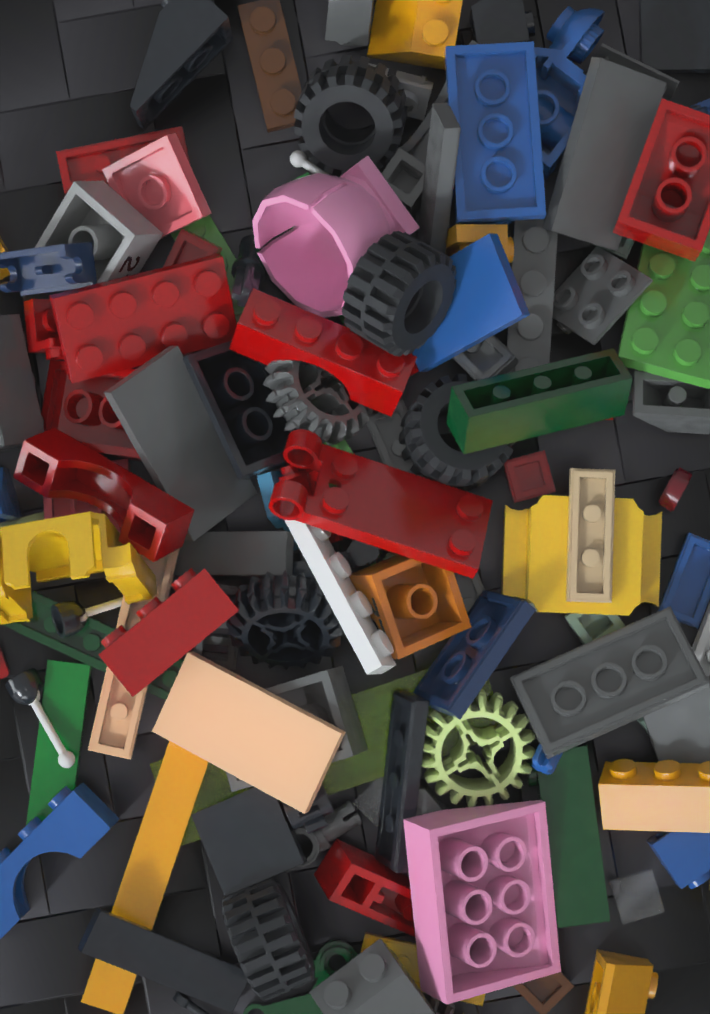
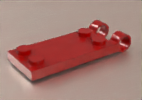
(383, 506)

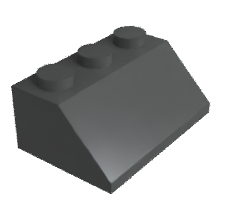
(18, 398)

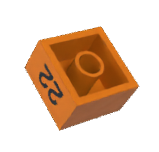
(412, 602)

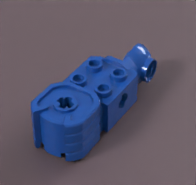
(561, 81)

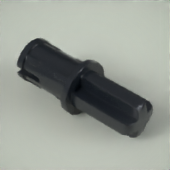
(247, 271)

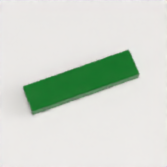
(65, 706)

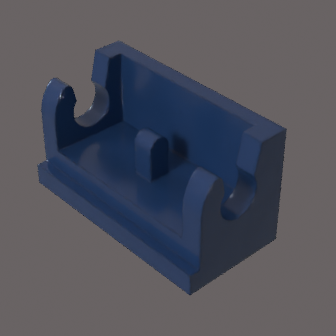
(49, 268)

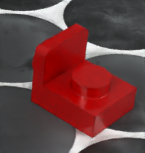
(42, 329)

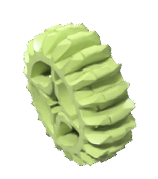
(490, 739)

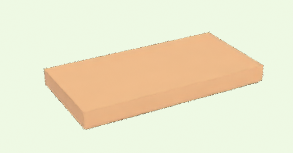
(248, 732)

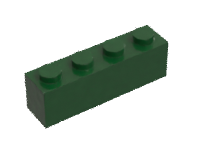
(538, 400)
(573, 839)

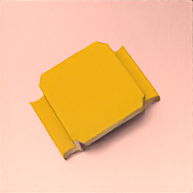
(66, 549)
(537, 557)

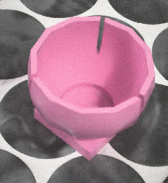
(332, 230)

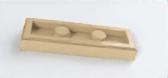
(590, 535)

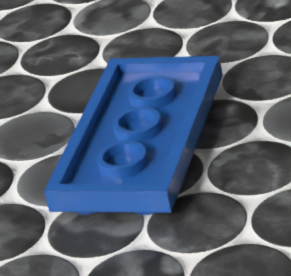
(500, 135)

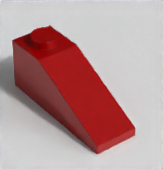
(366, 886)

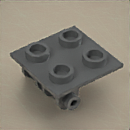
(597, 295)

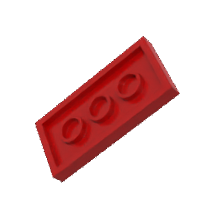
(142, 314)

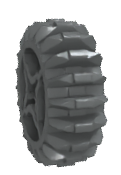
(323, 412)

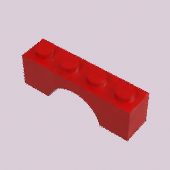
(281, 331)
(68, 469)

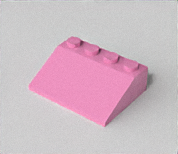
(482, 898)

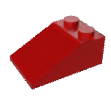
(671, 184)
(85, 412)

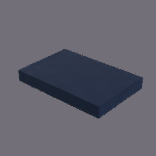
(474, 653)

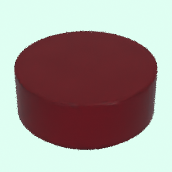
(675, 489)

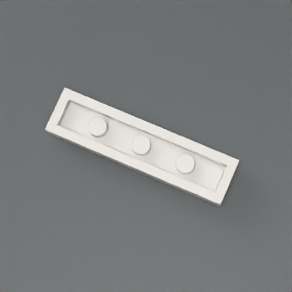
(348, 605)

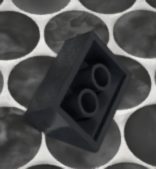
(238, 409)

